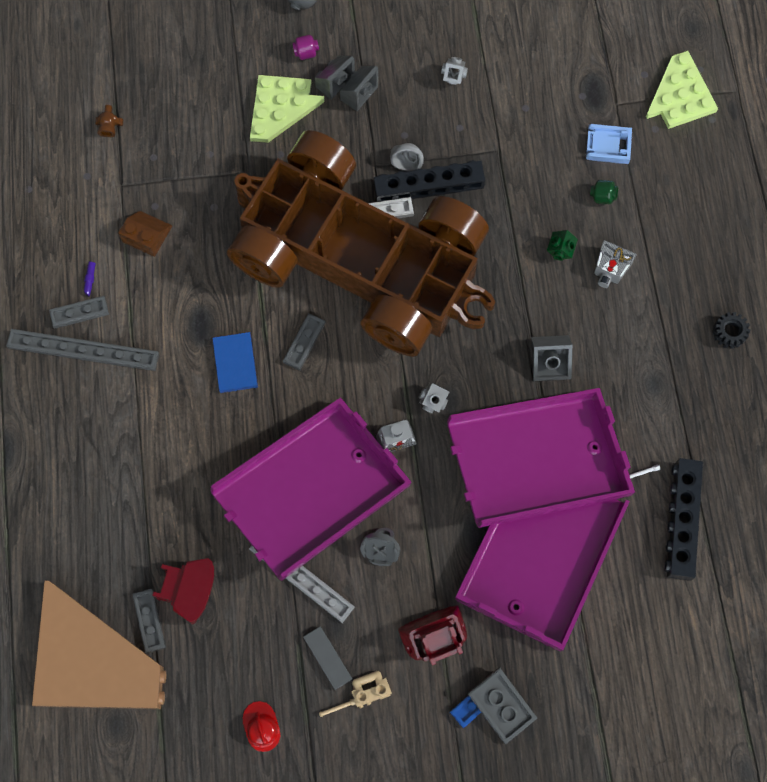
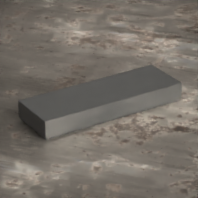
(79, 312)
(304, 341)
(149, 621)
(328, 658)

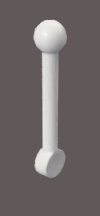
(653, 468)

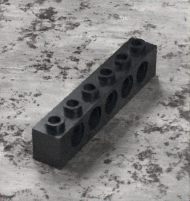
(439, 186)
(693, 471)

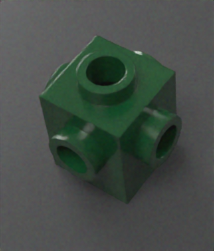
(562, 245)

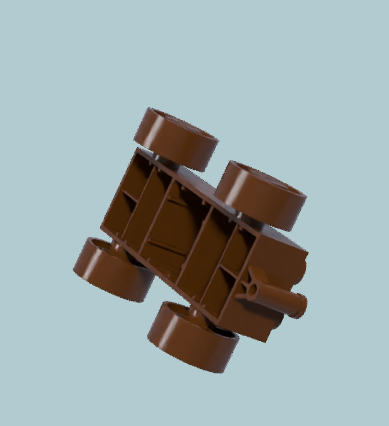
(406, 272)

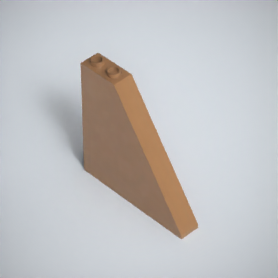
(89, 662)

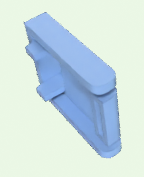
(604, 143)

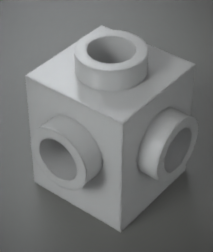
(451, 76)
(440, 398)

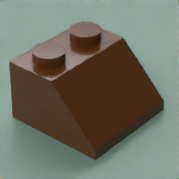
(144, 232)

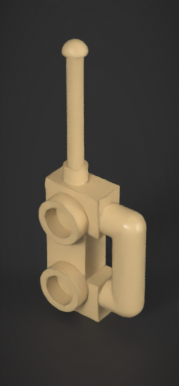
(362, 697)

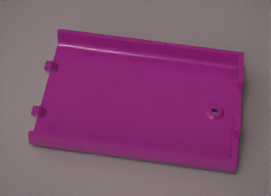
(539, 457)
(310, 488)
(543, 568)

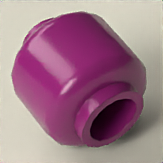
(305, 47)

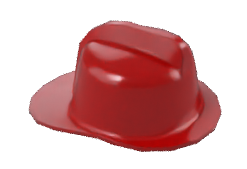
(261, 726)

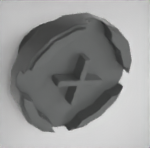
(380, 547)

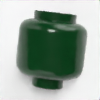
(604, 192)

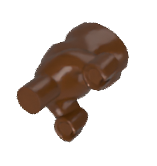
(107, 122)

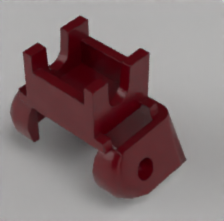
(188, 588)
(435, 634)

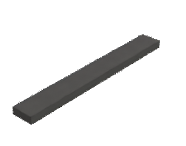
(82, 349)

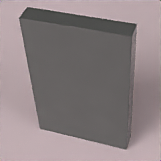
(502, 705)

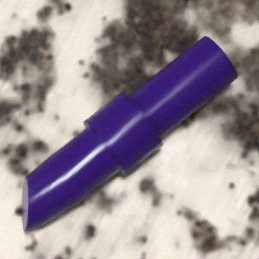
(89, 278)

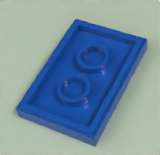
(235, 362)

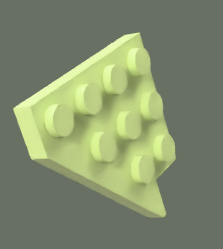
(682, 93)
(280, 105)

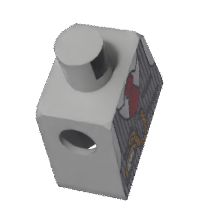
(612, 263)
(396, 436)

